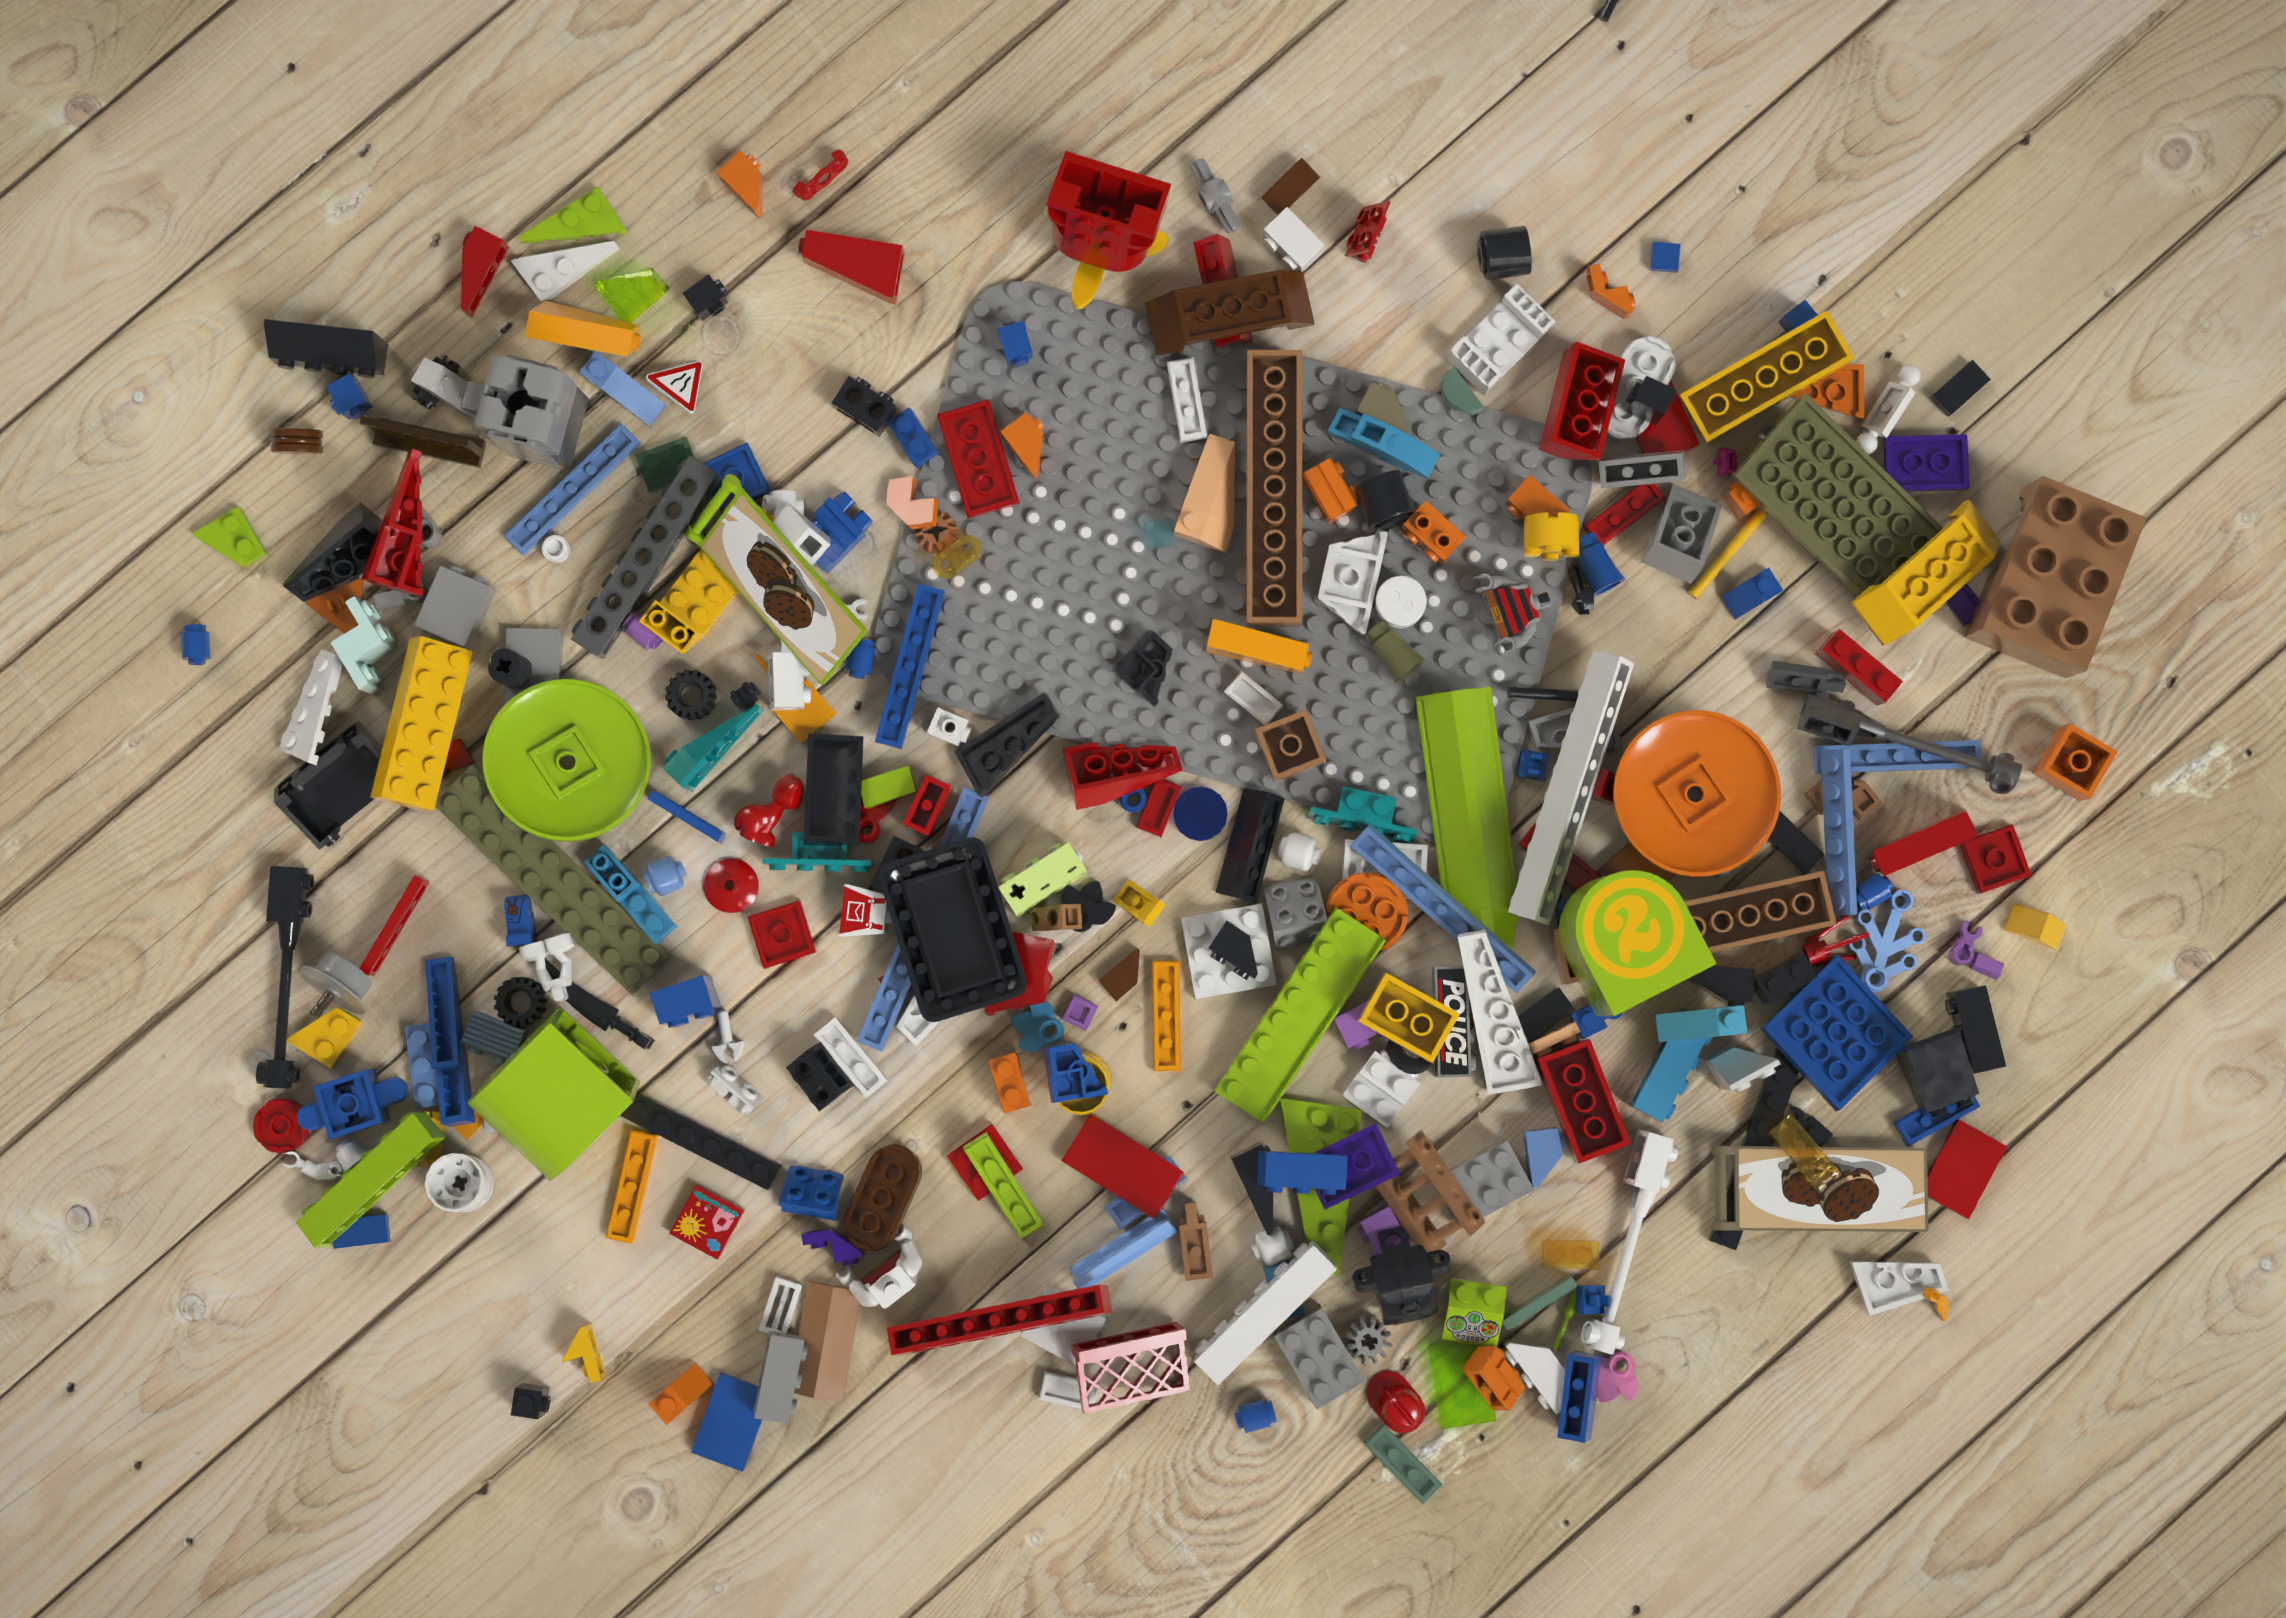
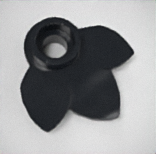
(1091, 904)

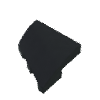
(1145, 666)

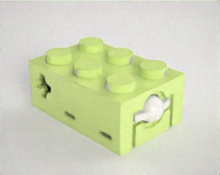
(1043, 877)

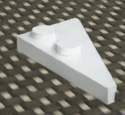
(555, 271)

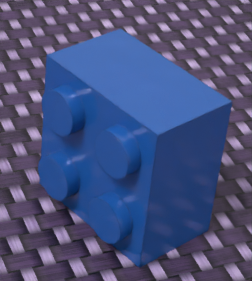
(684, 1000)

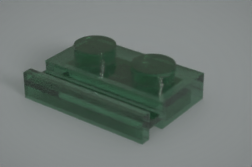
(660, 463)

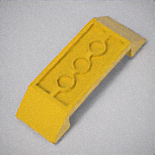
(1929, 576)
(691, 603)

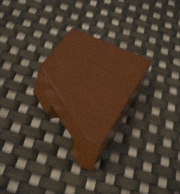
(1122, 976)

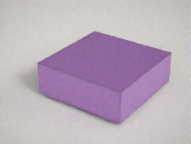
(1079, 1012)

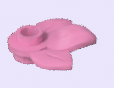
(1616, 1382)

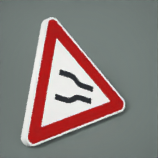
(679, 384)

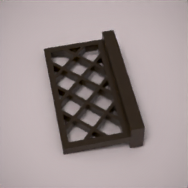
(428, 441)

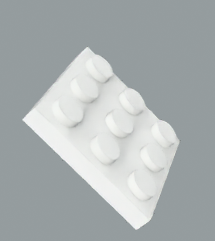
(1212, 977)

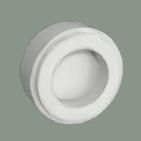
(556, 548)

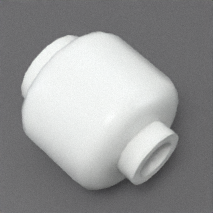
(1299, 851)
(1273, 1247)

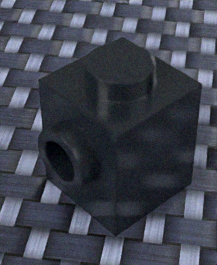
(707, 297)
(530, 1401)

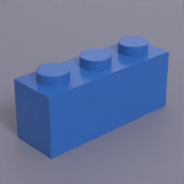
(1301, 1172)
(1579, 1396)

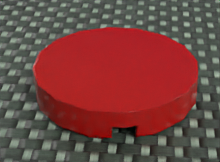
(278, 1126)

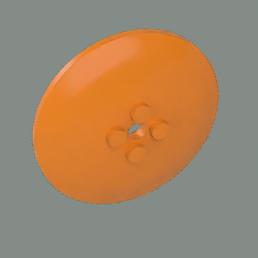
(1736, 786)

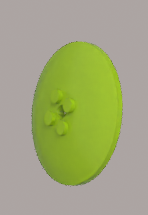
(557, 722)

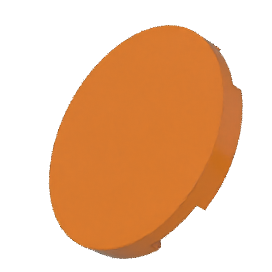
(1372, 902)

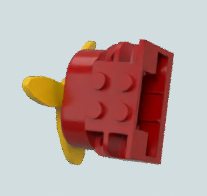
(1104, 220)

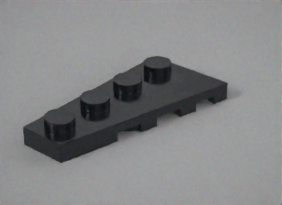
(1003, 745)

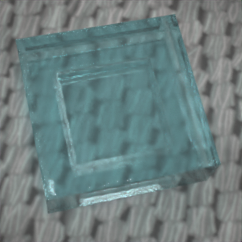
(1159, 534)

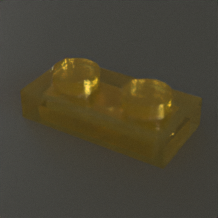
(1570, 1254)

